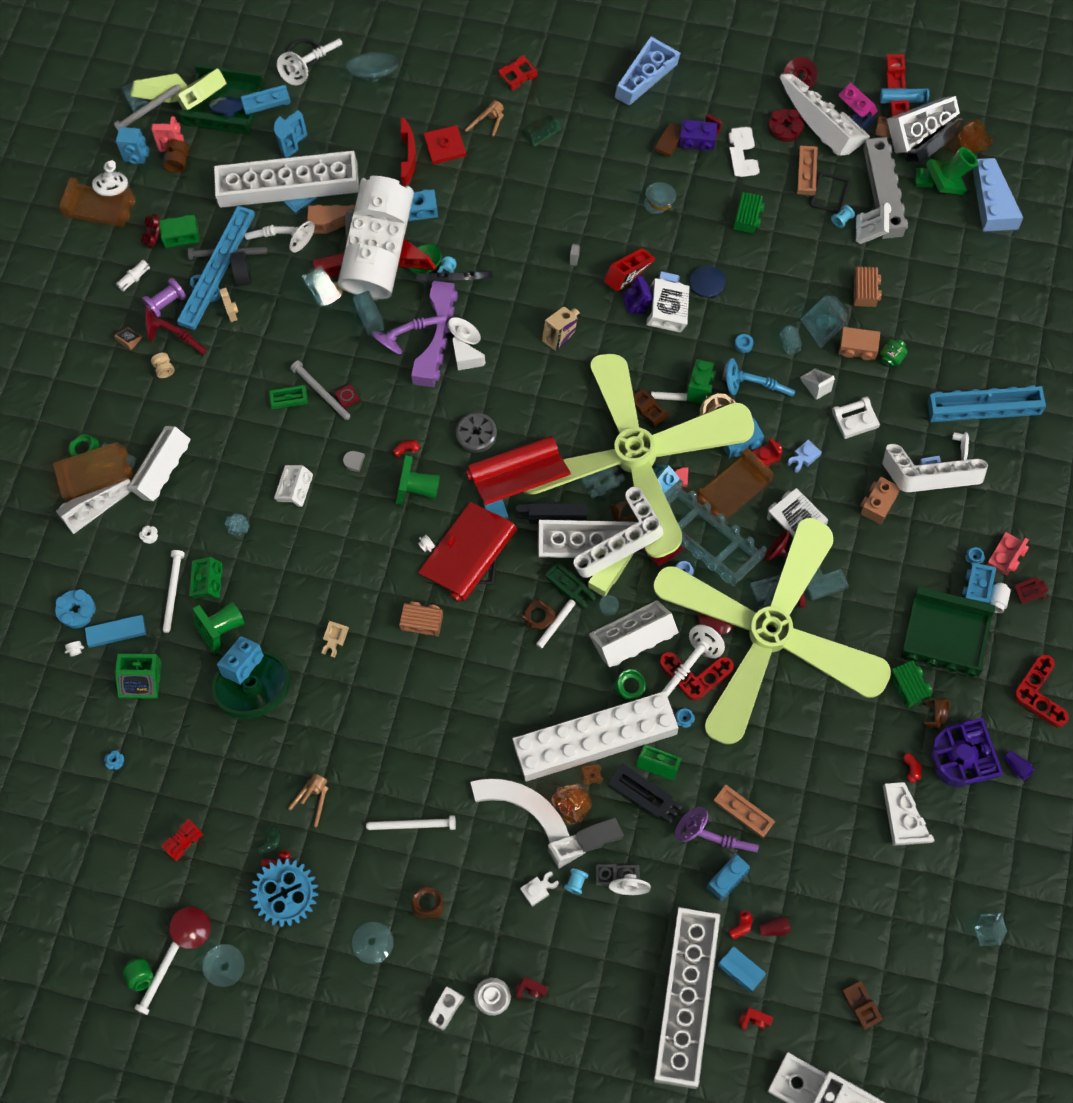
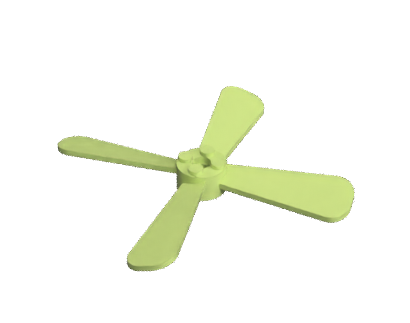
(638, 449)
(851, 667)

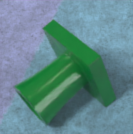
(948, 174)
(416, 482)
(216, 624)

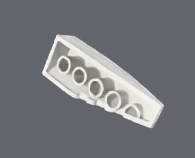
(832, 127)
(572, 538)

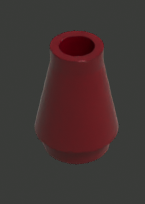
(776, 927)

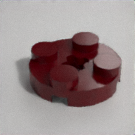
(788, 116)

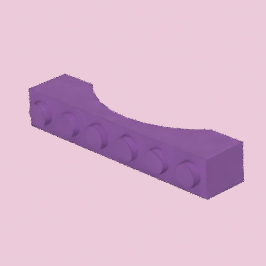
(426, 366)

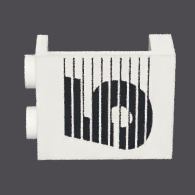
(669, 305)
(792, 510)

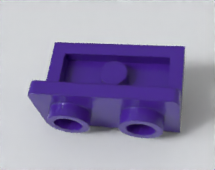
(698, 135)

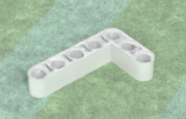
(931, 476)
(623, 538)

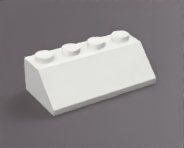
(634, 633)

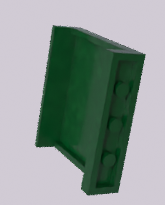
(238, 84)
(947, 631)

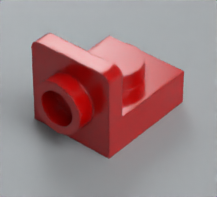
(769, 453)
(759, 1019)

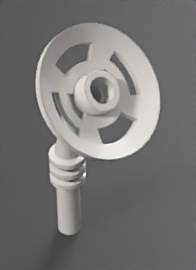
(298, 62)
(109, 181)
(299, 235)
(700, 647)

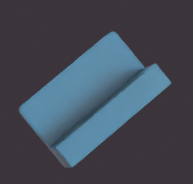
(741, 969)

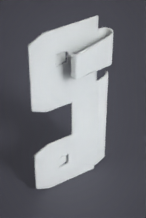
(742, 140)

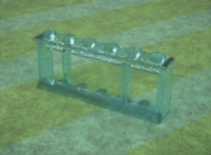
(718, 522)

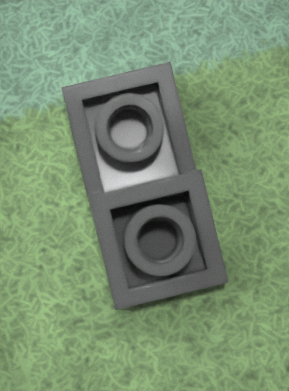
(599, 834)
(611, 872)

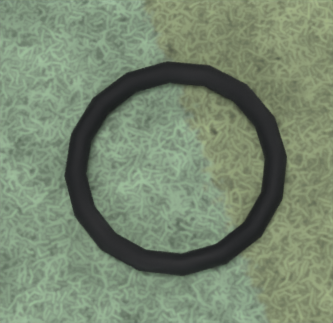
(303, 40)

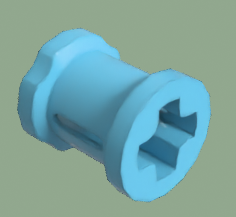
(843, 216)
(447, 264)
(576, 881)

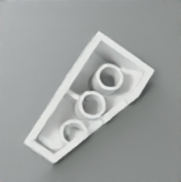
(86, 508)

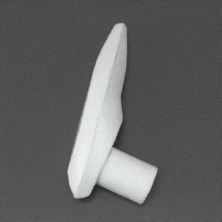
(964, 438)

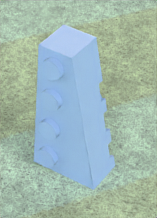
(647, 69)
(995, 199)

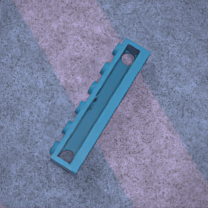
(986, 403)

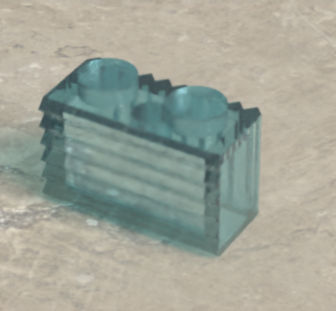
(368, 312)

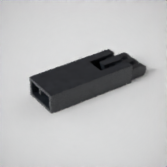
(934, 141)
(538, 512)
(638, 790)

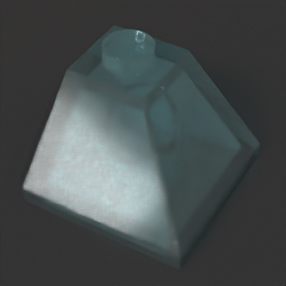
(825, 319)

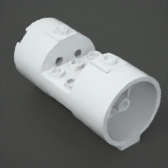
(376, 237)

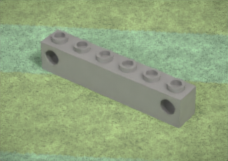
(885, 182)

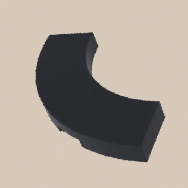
(446, 276)

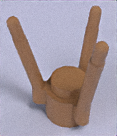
(493, 111)
(314, 785)

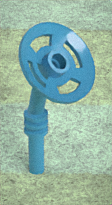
(735, 377)

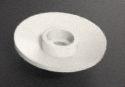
(464, 330)
(629, 885)

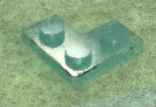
(826, 584)

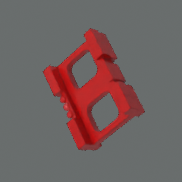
(521, 76)
(177, 851)

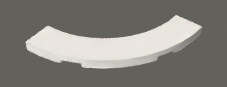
(525, 798)

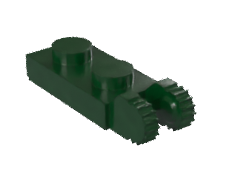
(569, 584)

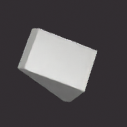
(467, 356)
(818, 382)
(565, 850)

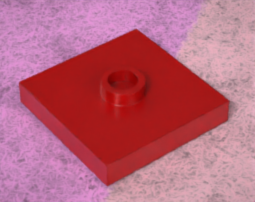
(445, 144)

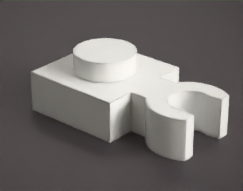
(537, 890)

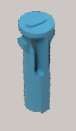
(913, 95)

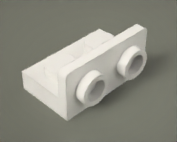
(293, 484)

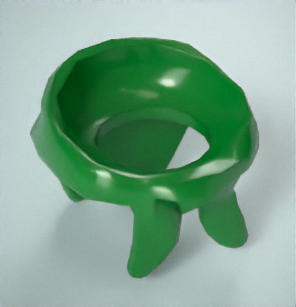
(93, 443)
(630, 673)

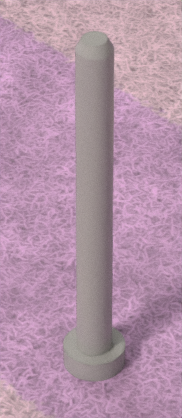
(148, 107)
(297, 367)

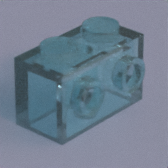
(321, 286)

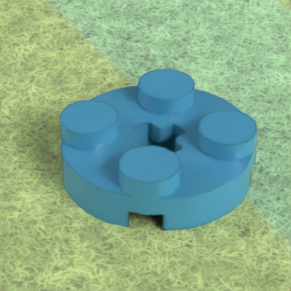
(65, 604)

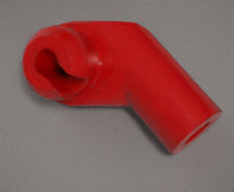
(405, 445)
(915, 768)
(282, 856)
(744, 925)

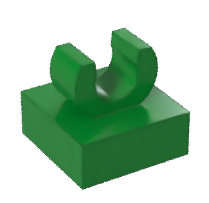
(923, 178)

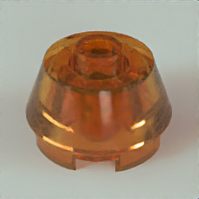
(975, 137)
(572, 802)

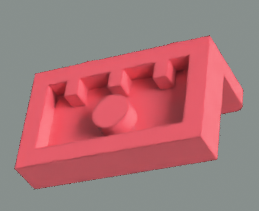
(166, 132)
(1007, 553)

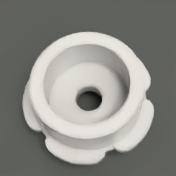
(152, 537)
(426, 543)
(74, 648)

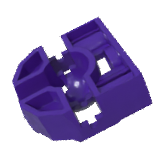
(970, 734)

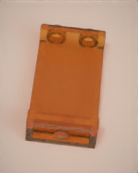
(86, 204)
(92, 470)
(736, 485)

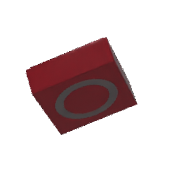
(347, 396)

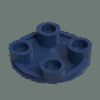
(225, 105)
(707, 281)

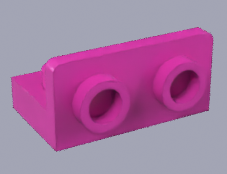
(857, 101)

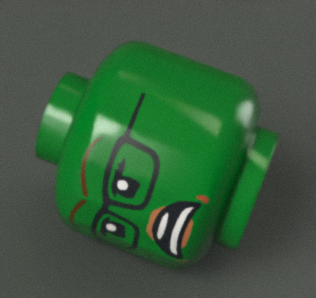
(893, 352)

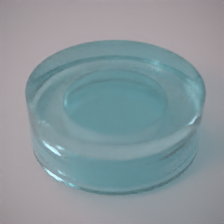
(609, 605)

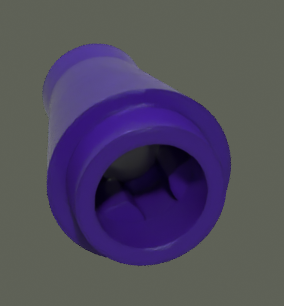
(1020, 766)

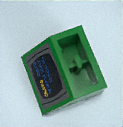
(138, 676)

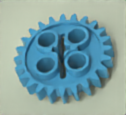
(292, 909)

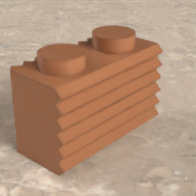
(866, 286)
(421, 619)

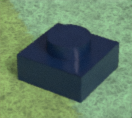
(863, 122)

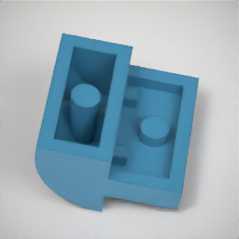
(289, 133)

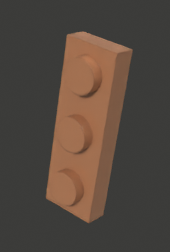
(807, 170)
(744, 811)

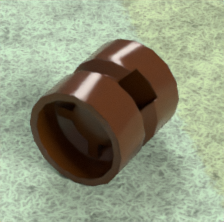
(175, 156)

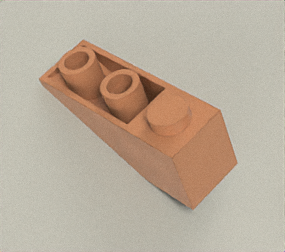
(327, 217)

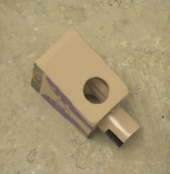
(560, 327)

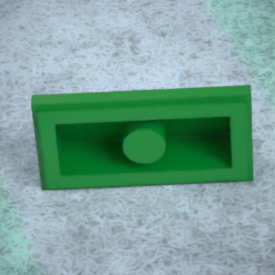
(658, 762)

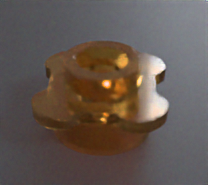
(595, 769)

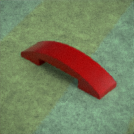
(896, 79)
(408, 168)

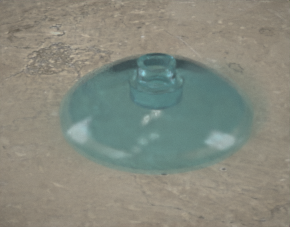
(373, 66)

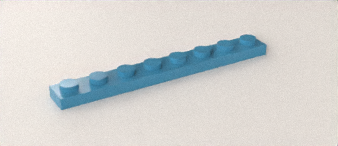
(215, 268)

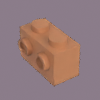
(859, 343)
(880, 500)

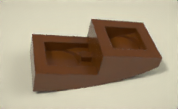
(669, 140)
(648, 408)
(861, 1004)

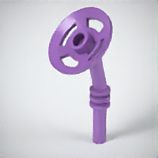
(389, 338)
(695, 829)

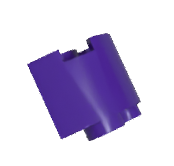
(638, 297)

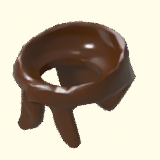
(617, 511)
(550, 614)
(941, 711)
(434, 912)

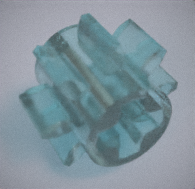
(237, 524)

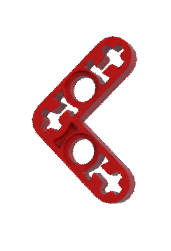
(697, 682)
(1032, 691)

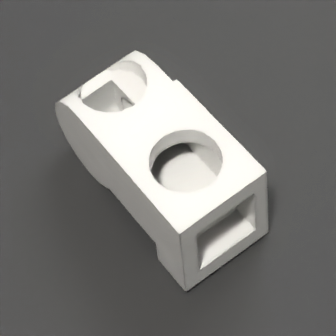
(445, 1008)

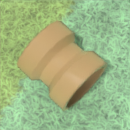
(162, 365)

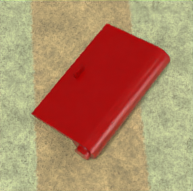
(517, 470)
(468, 551)

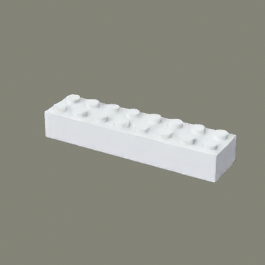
(286, 179)
(595, 736)
(687, 998)

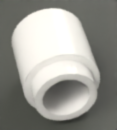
(1000, 597)

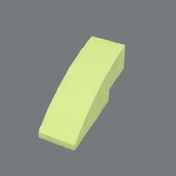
(603, 580)

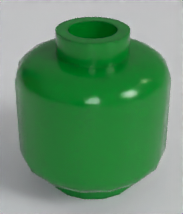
(137, 974)

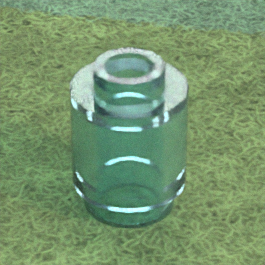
(791, 339)

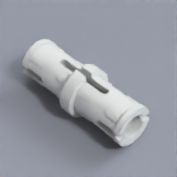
(132, 275)

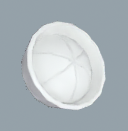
(492, 996)

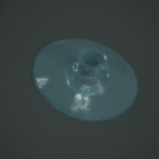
(372, 953)
(216, 958)

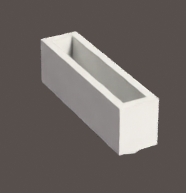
(159, 463)

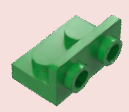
(205, 578)

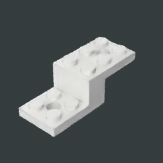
(816, 1085)

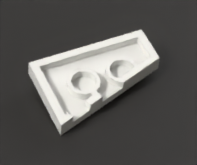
(903, 817)

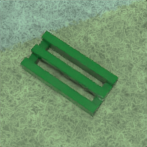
(288, 400)

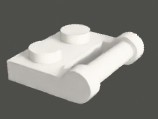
(875, 227)
(856, 423)

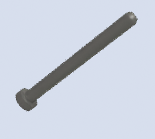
(208, 253)

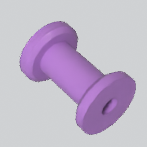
(164, 297)

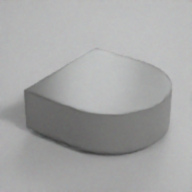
(574, 254)
(353, 460)

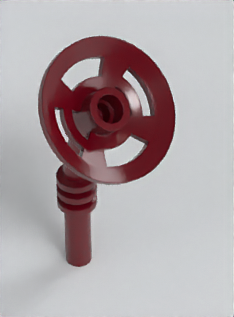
(153, 324)
(779, 548)

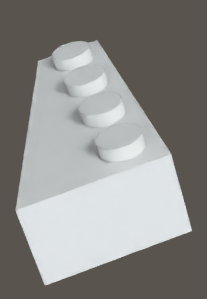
(914, 125)

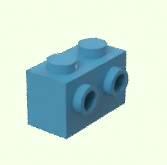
(132, 145)
(240, 660)

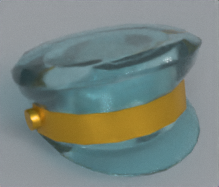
(659, 197)

